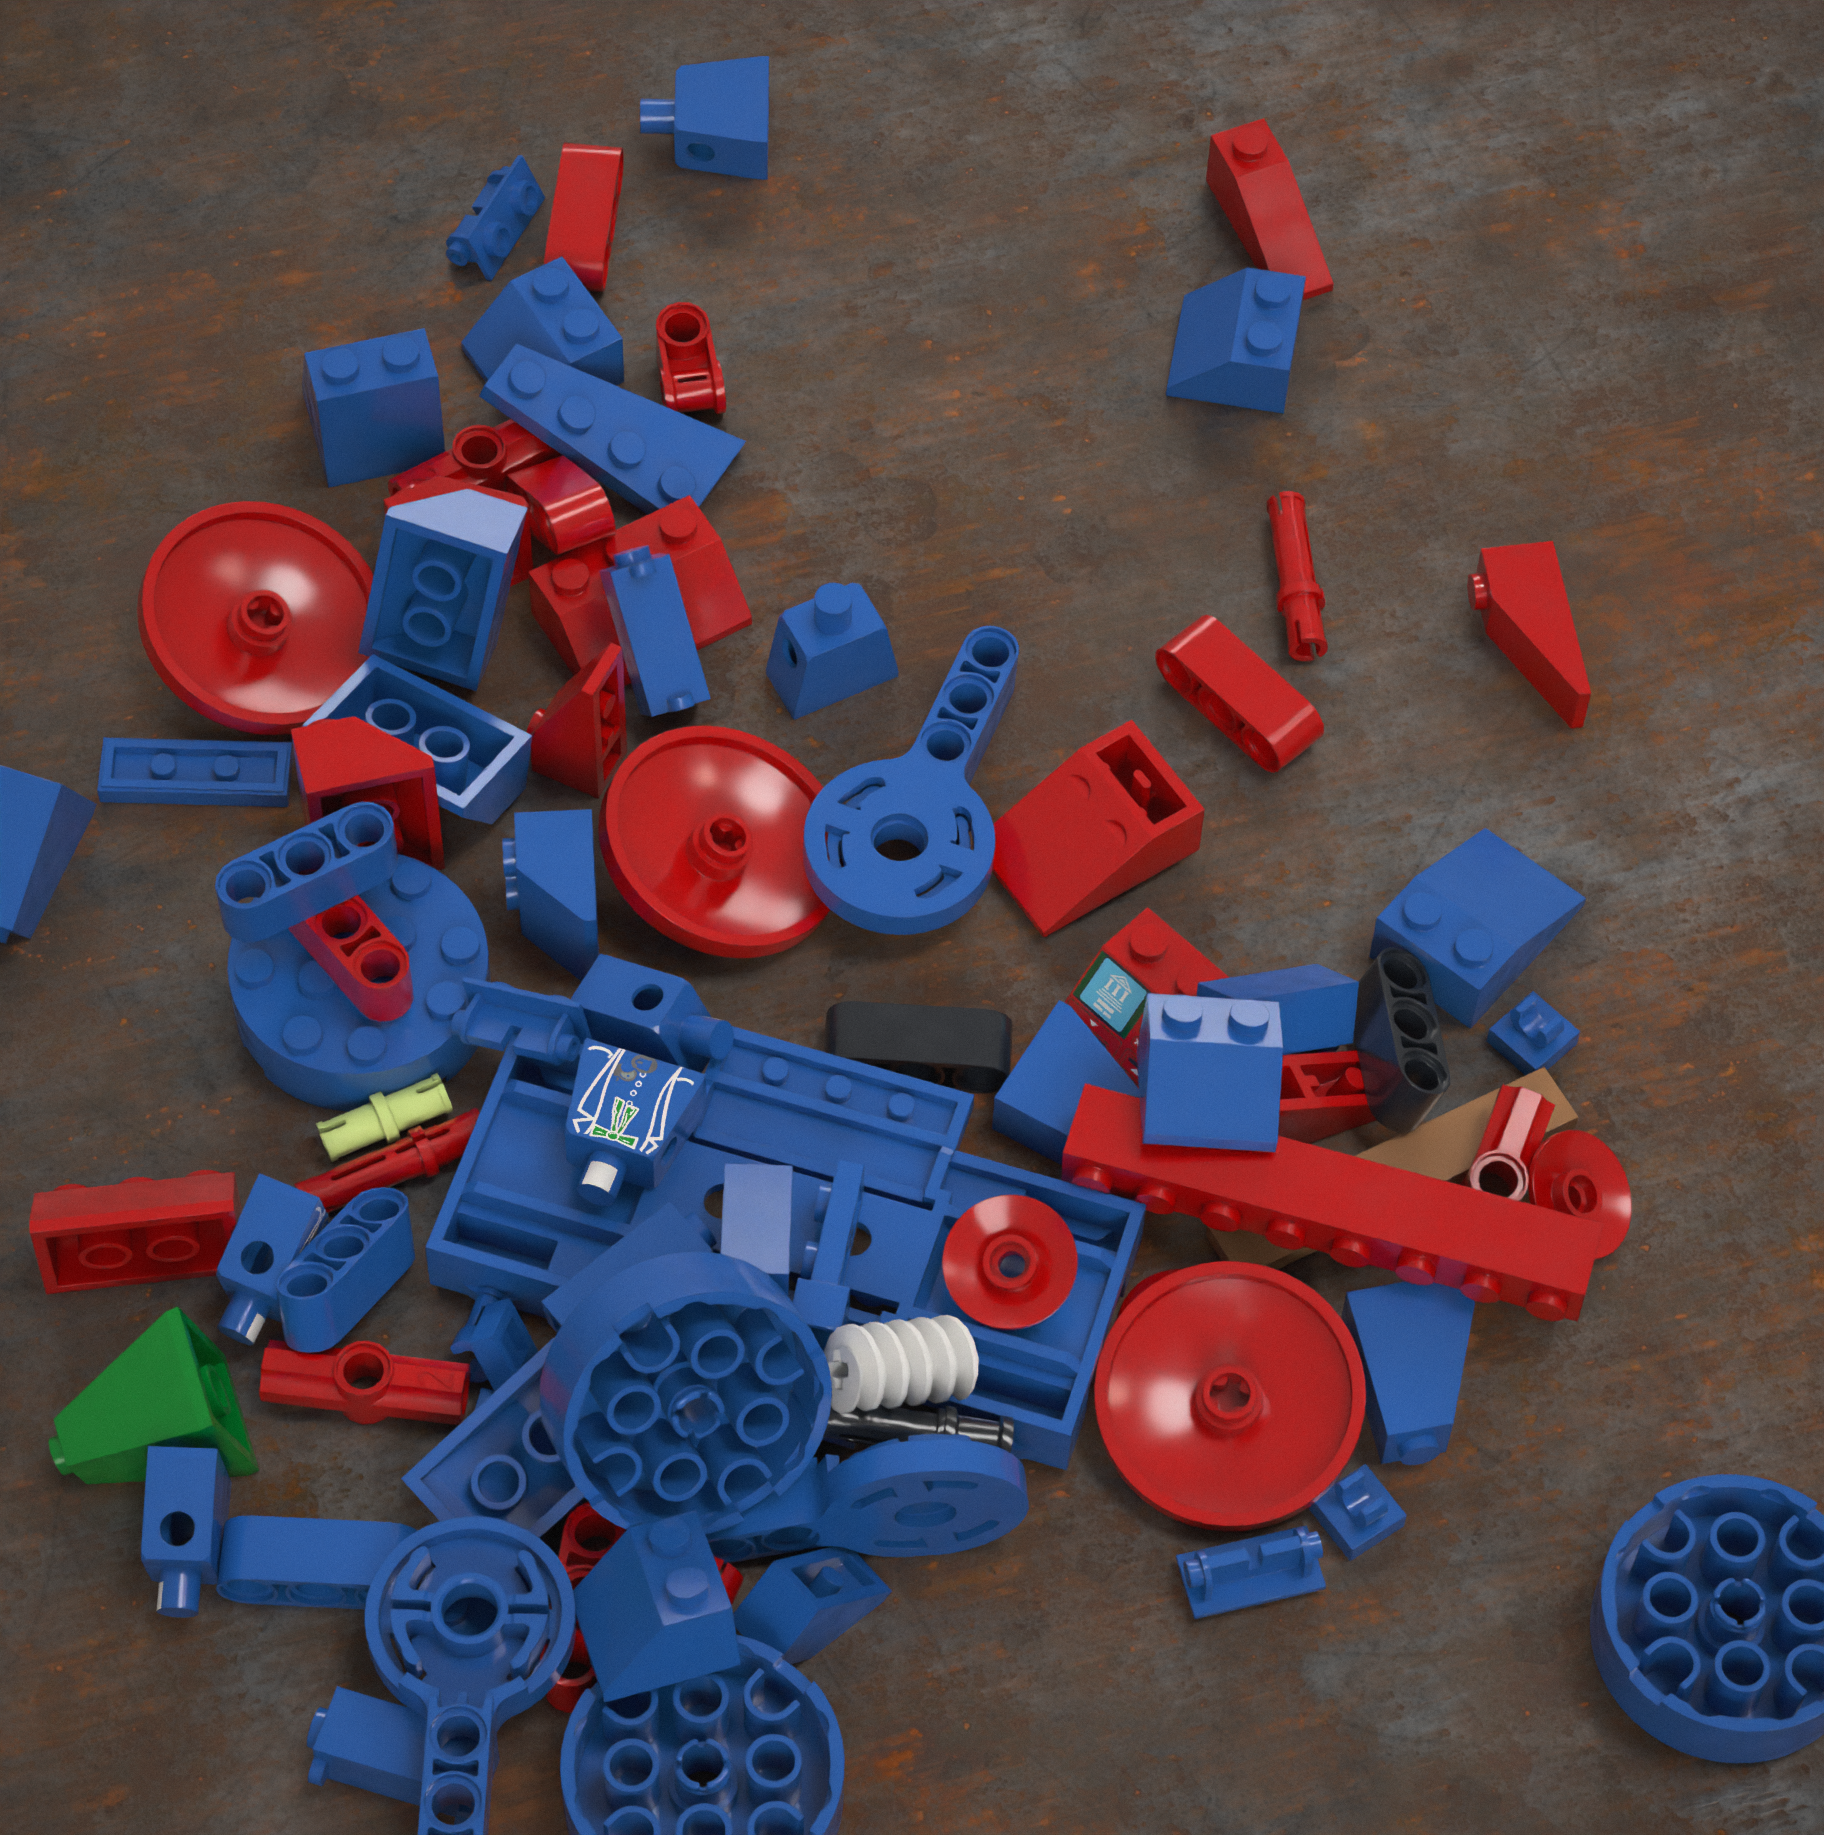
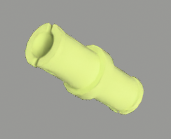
(384, 1117)

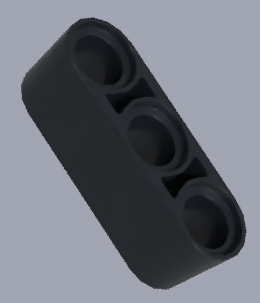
(1399, 1041)
(931, 1043)

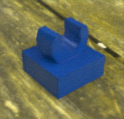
(1533, 1035)
(498, 1343)
(1358, 1512)

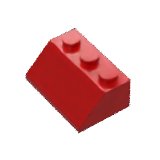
(573, 605)
(357, 763)
(133, 1230)

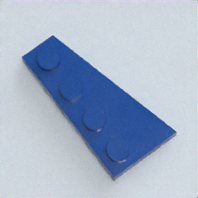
(611, 433)

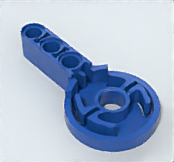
(919, 803)
(888, 1502)
(468, 1676)

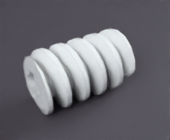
(901, 1363)

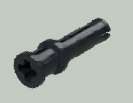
(888, 1424)

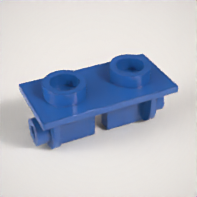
(503, 214)
(546, 1025)
(1252, 1571)

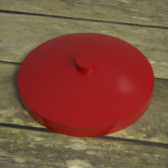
(254, 614)
(711, 841)
(1229, 1396)

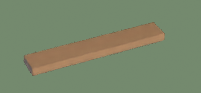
(1434, 1149)

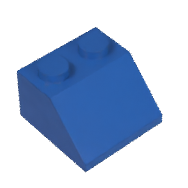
(549, 315)
(1238, 340)
(554, 885)
(1210, 1072)
(656, 1609)

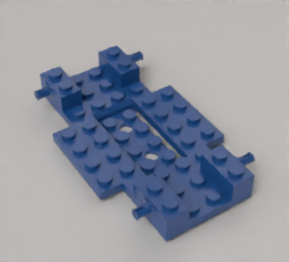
(524, 1230)

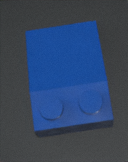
(1476, 922)
(500, 1462)

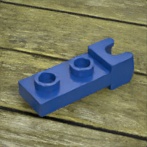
(821, 1288)

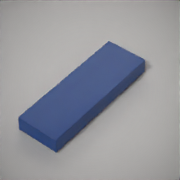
(195, 772)

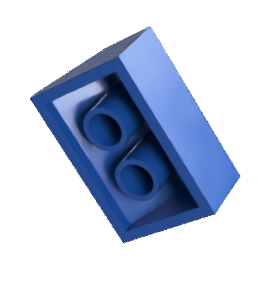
(443, 584)
(475, 755)

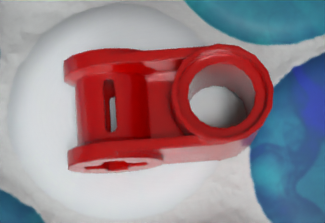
(688, 370)

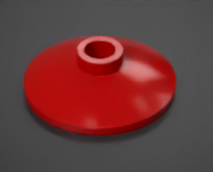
(1583, 1179)
(1005, 1228)

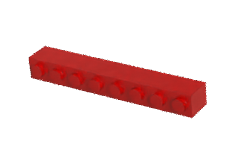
(1344, 1208)

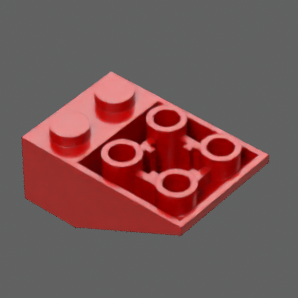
(1095, 829)

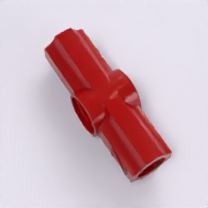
(481, 457)
(1511, 1139)
(406, 1388)

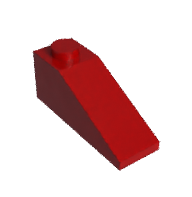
(1265, 204)
(1532, 622)
(584, 726)
(1321, 1095)

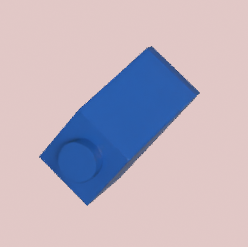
(809, 1601)

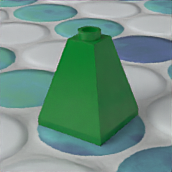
(159, 1392)

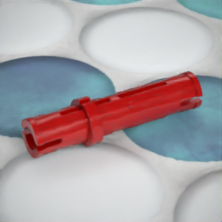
(1299, 594)
(404, 1160)

